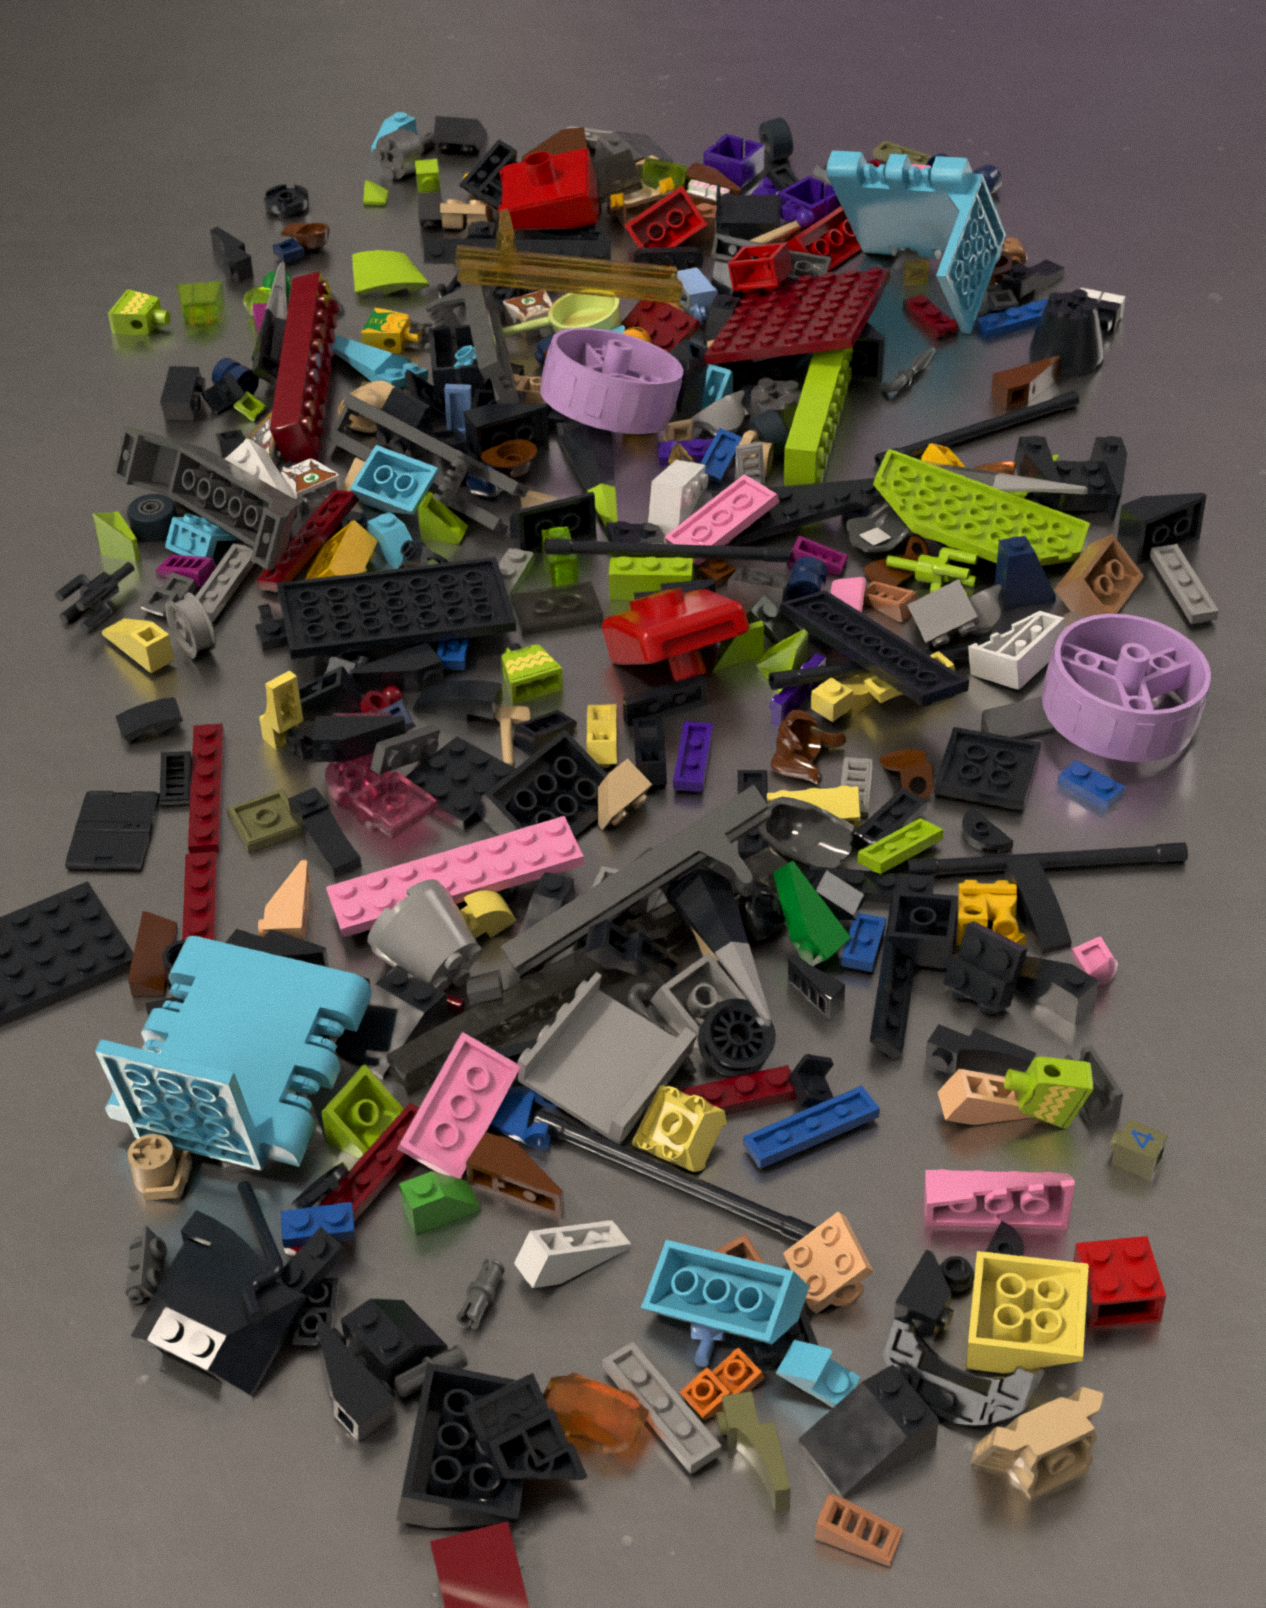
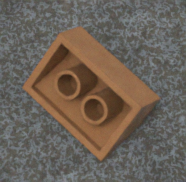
(1099, 579)

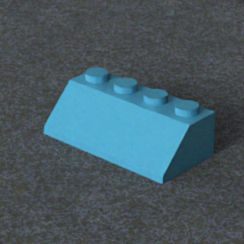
(725, 1292)

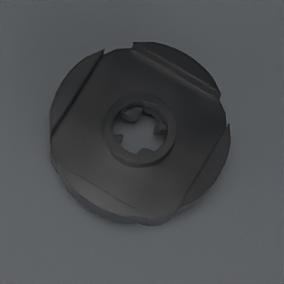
(286, 200)

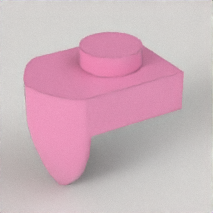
(1096, 960)

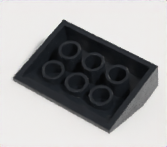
(548, 785)
(446, 1469)

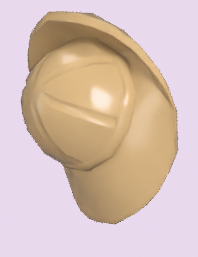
(373, 394)

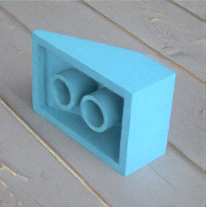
(393, 481)

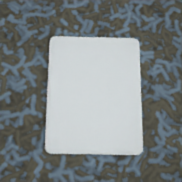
(875, 536)

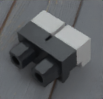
(1109, 308)

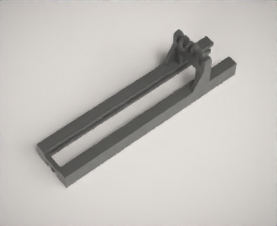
(486, 334)
(461, 461)
(702, 843)

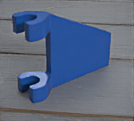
(515, 1115)

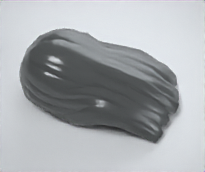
(884, 519)
(807, 832)

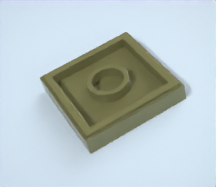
(264, 820)

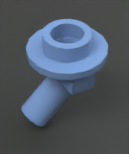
(699, 313)
(708, 1337)

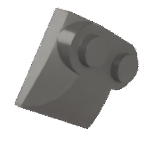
(807, 264)

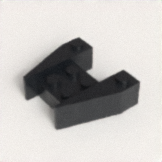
(1101, 474)

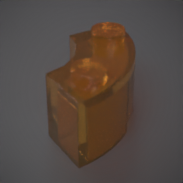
(596, 1412)

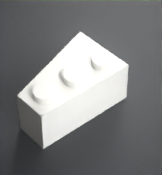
(257, 462)
(676, 494)
(1019, 653)

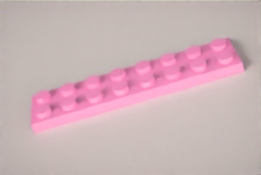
(479, 866)

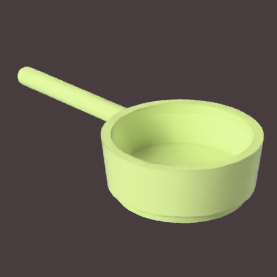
(575, 312)

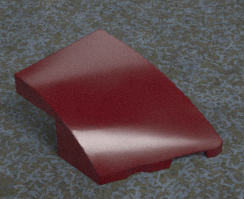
(479, 1569)

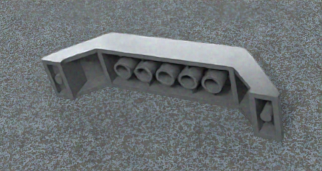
(211, 489)

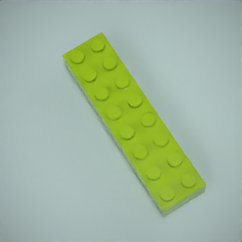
(817, 417)

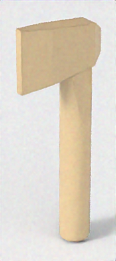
(507, 716)

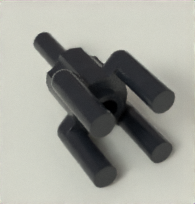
(93, 595)

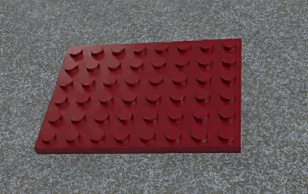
(800, 316)

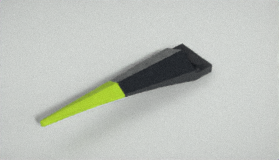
(592, 459)

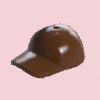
(309, 235)

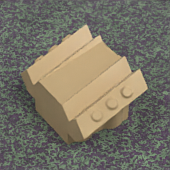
(1044, 1444)

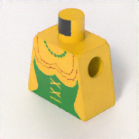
(389, 331)

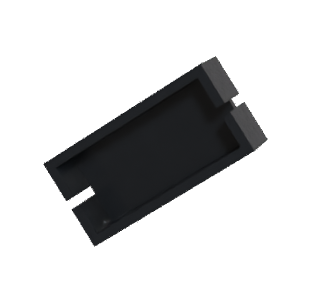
(444, 359)

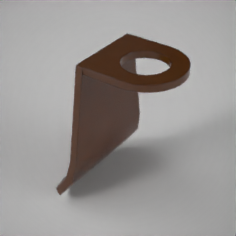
(892, 576)
(910, 764)

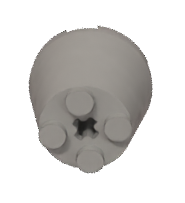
(426, 936)

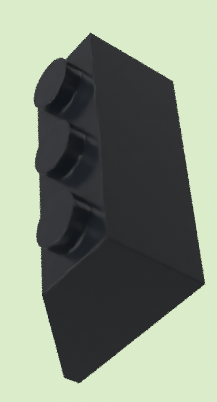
(572, 512)

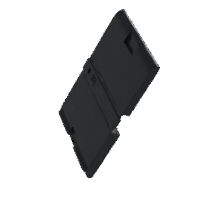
(112, 830)

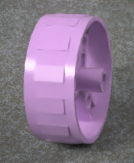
(611, 380)
(1105, 681)

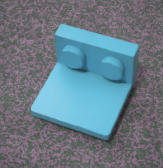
(195, 536)

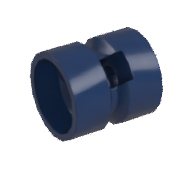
(242, 374)
(807, 577)

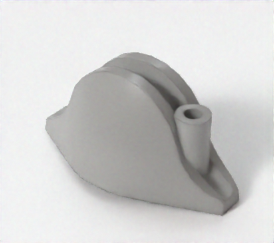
(723, 414)
(987, 609)

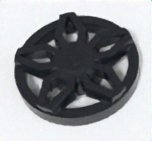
(321, 1186)

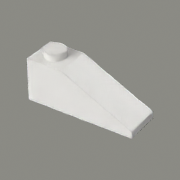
(566, 1251)

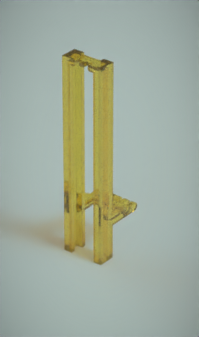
(562, 273)

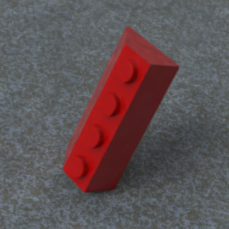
(829, 238)

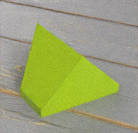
(439, 522)
(115, 537)
(741, 648)
(785, 655)

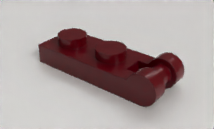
(930, 316)

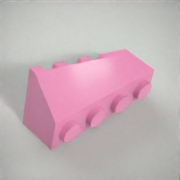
(991, 1197)

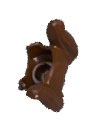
(799, 745)

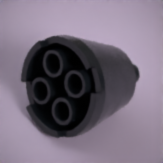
(1070, 330)

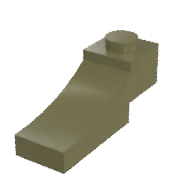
(757, 1443)

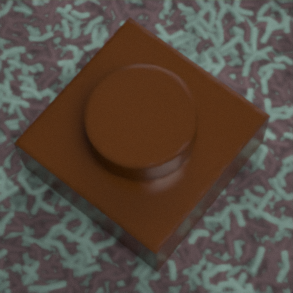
(718, 570)

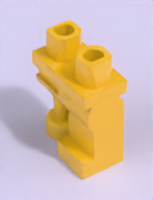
(988, 903)

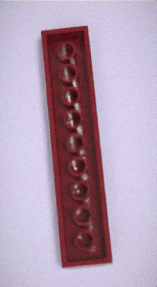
(304, 369)

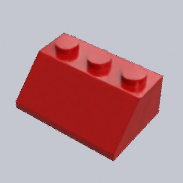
(667, 222)

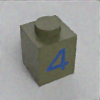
(1138, 1149)

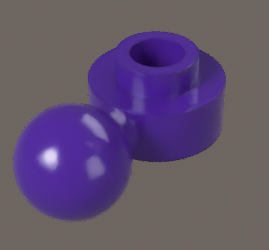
(794, 211)

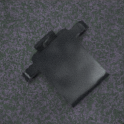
(747, 214)

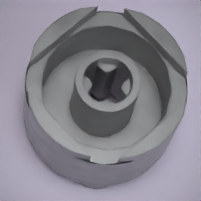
(398, 153)
(776, 395)

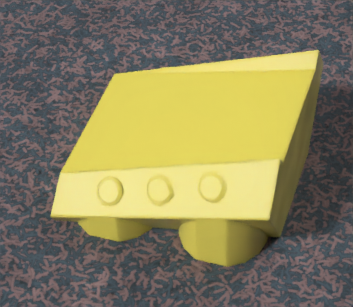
(680, 1128)

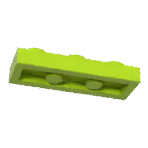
(900, 846)

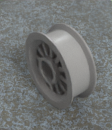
(190, 625)

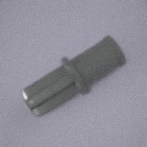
(413, 1379)

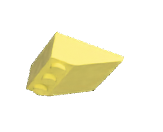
(1026, 1313)

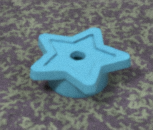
(465, 356)

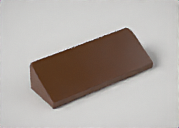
(147, 969)

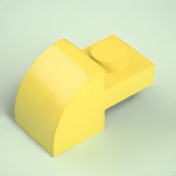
(487, 913)

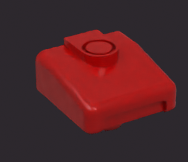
(551, 191)
(673, 628)

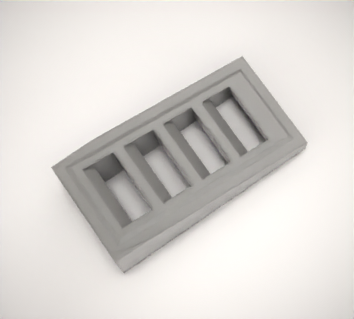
(758, 470)
(859, 773)

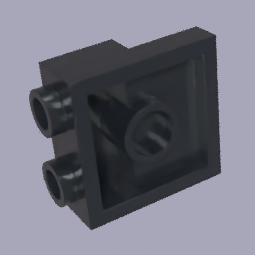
(985, 968)

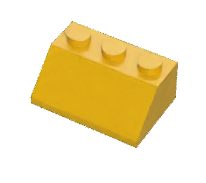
(344, 553)

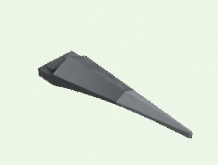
(1013, 483)

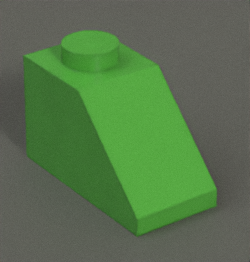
(436, 1200)

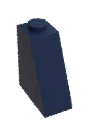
(1020, 575)

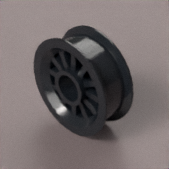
(751, 1052)

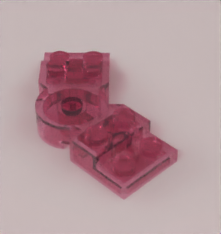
(378, 801)

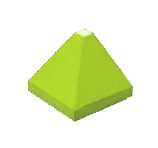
(374, 194)
(250, 406)

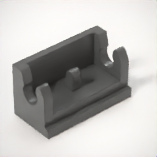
(1106, 1098)

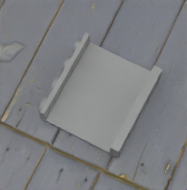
(602, 1061)

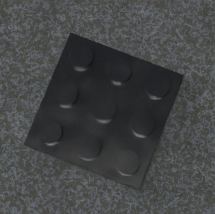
(987, 768)
(458, 779)

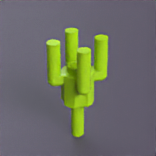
(938, 569)

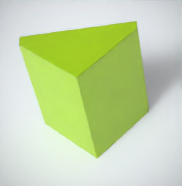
(359, 1113)

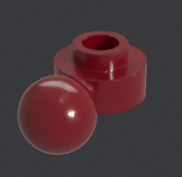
(376, 701)

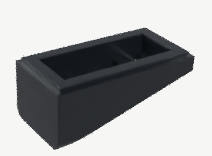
(539, 731)
(175, 760)
(817, 987)

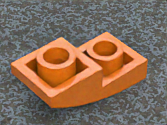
(732, 1376)

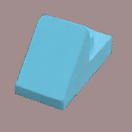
(815, 1373)

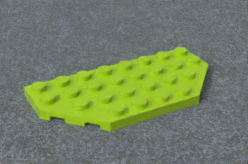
(973, 514)

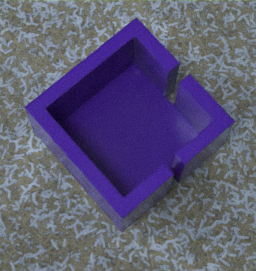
(729, 160)
(812, 196)

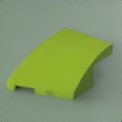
(385, 272)

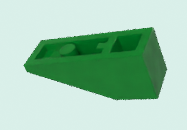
(808, 918)

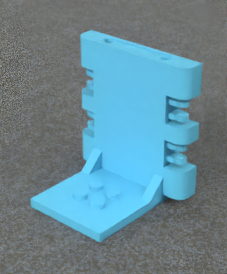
(930, 213)
(231, 1057)

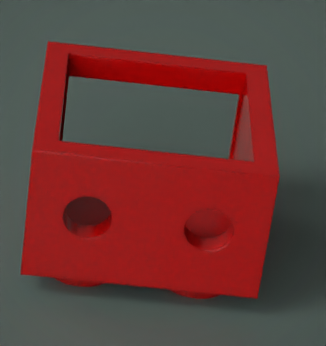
(766, 272)
(1121, 1273)

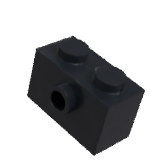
(182, 393)

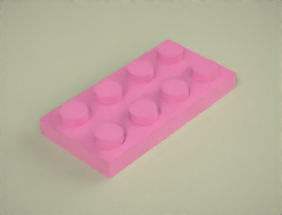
(725, 515)
(459, 1107)

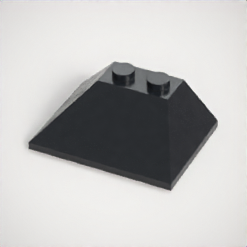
(485, 178)
(205, 1322)

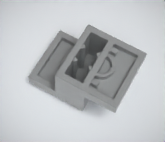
(944, 615)

